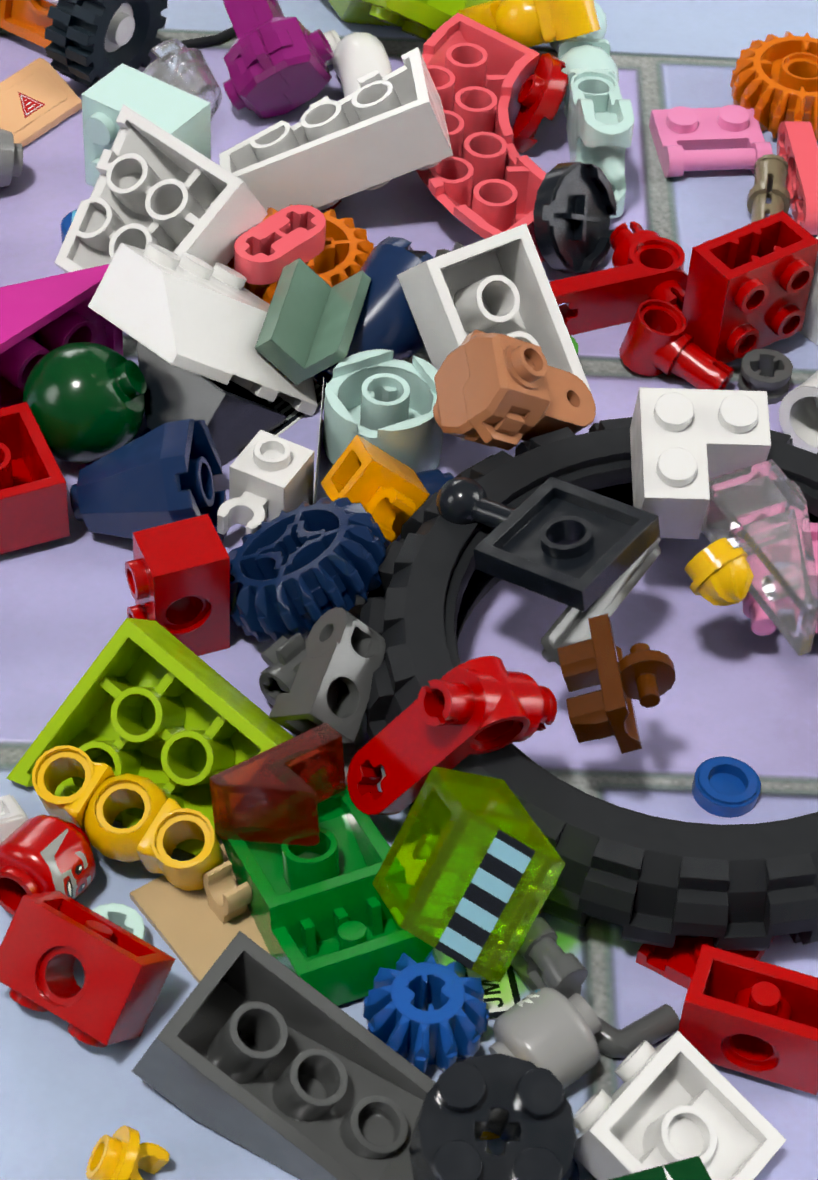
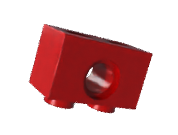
(183, 582)
(119, 968)
(754, 1018)

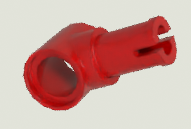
(660, 345)

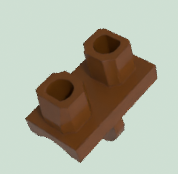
(637, 676)

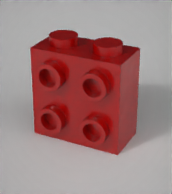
(749, 287)

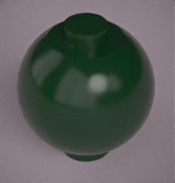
(86, 400)

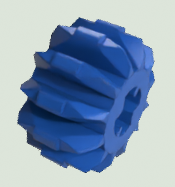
(427, 1011)

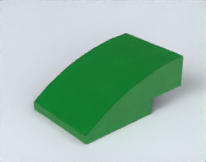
(321, 903)

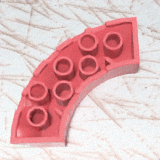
(479, 90)

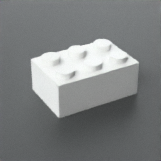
(492, 289)

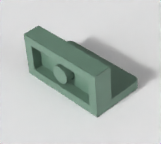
(310, 321)

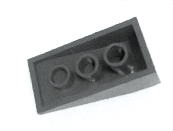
(287, 1073)

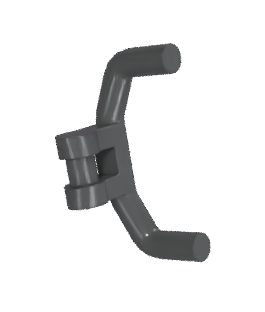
(545, 964)

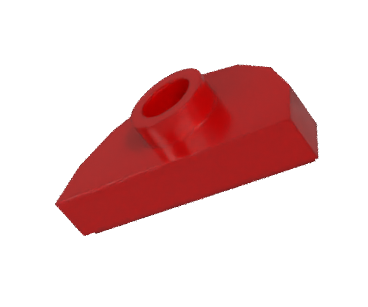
(539, 98)

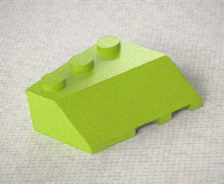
(155, 715)

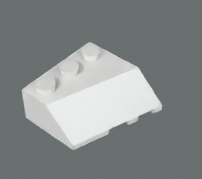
(158, 194)
(195, 319)

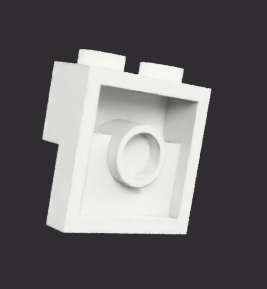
(672, 1111)

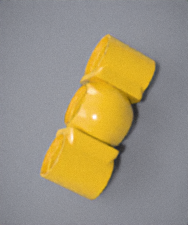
(536, 20)
(106, 795)

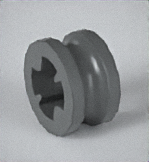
(768, 363)

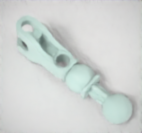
(597, 116)

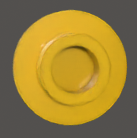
(122, 1155)

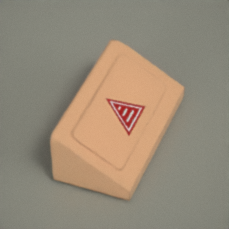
(35, 101)

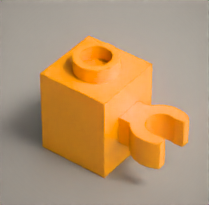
(379, 483)

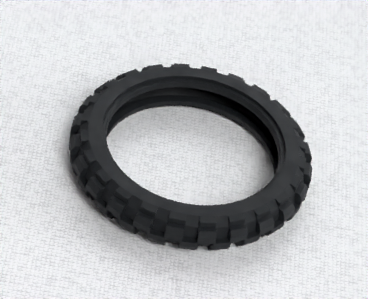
(620, 864)

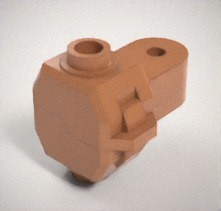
(505, 392)

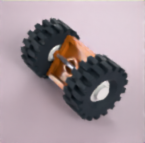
(87, 35)

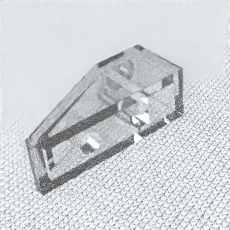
(771, 523)

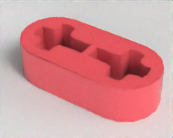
(278, 241)

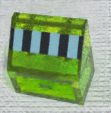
(469, 870)

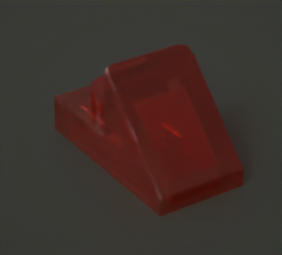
(279, 790)

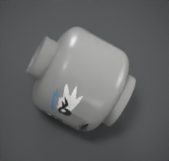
(550, 1033)

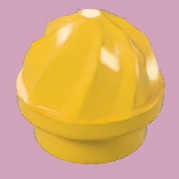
(720, 573)

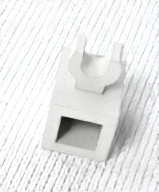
(265, 480)

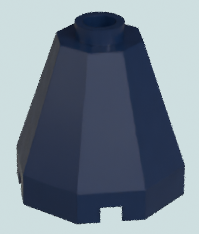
(151, 481)

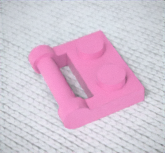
(707, 139)

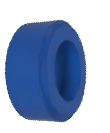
(726, 787)

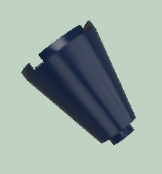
(385, 315)

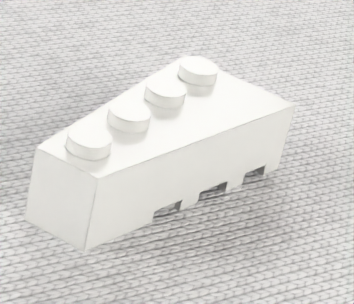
(348, 143)

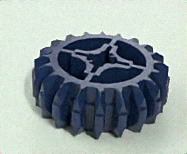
(304, 567)

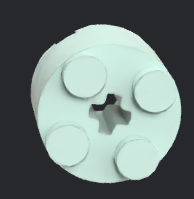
(386, 405)

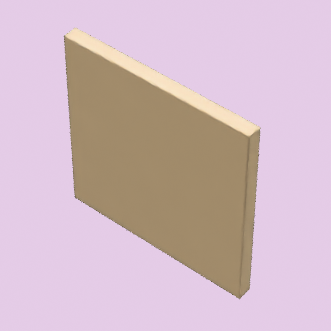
(201, 921)

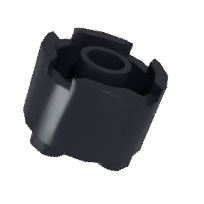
(499, 1097)

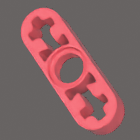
(800, 150)

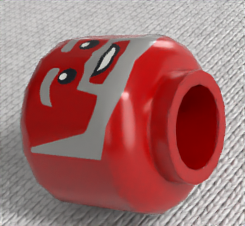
(43, 858)

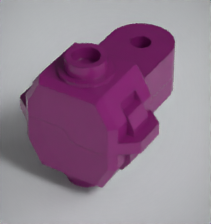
(273, 59)

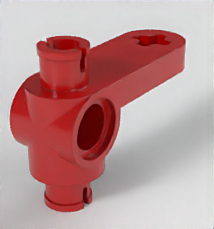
(642, 271)
(461, 714)

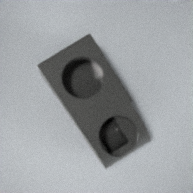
(332, 677)

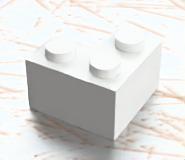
(687, 439)

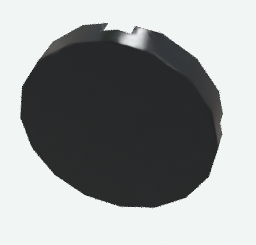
(574, 217)

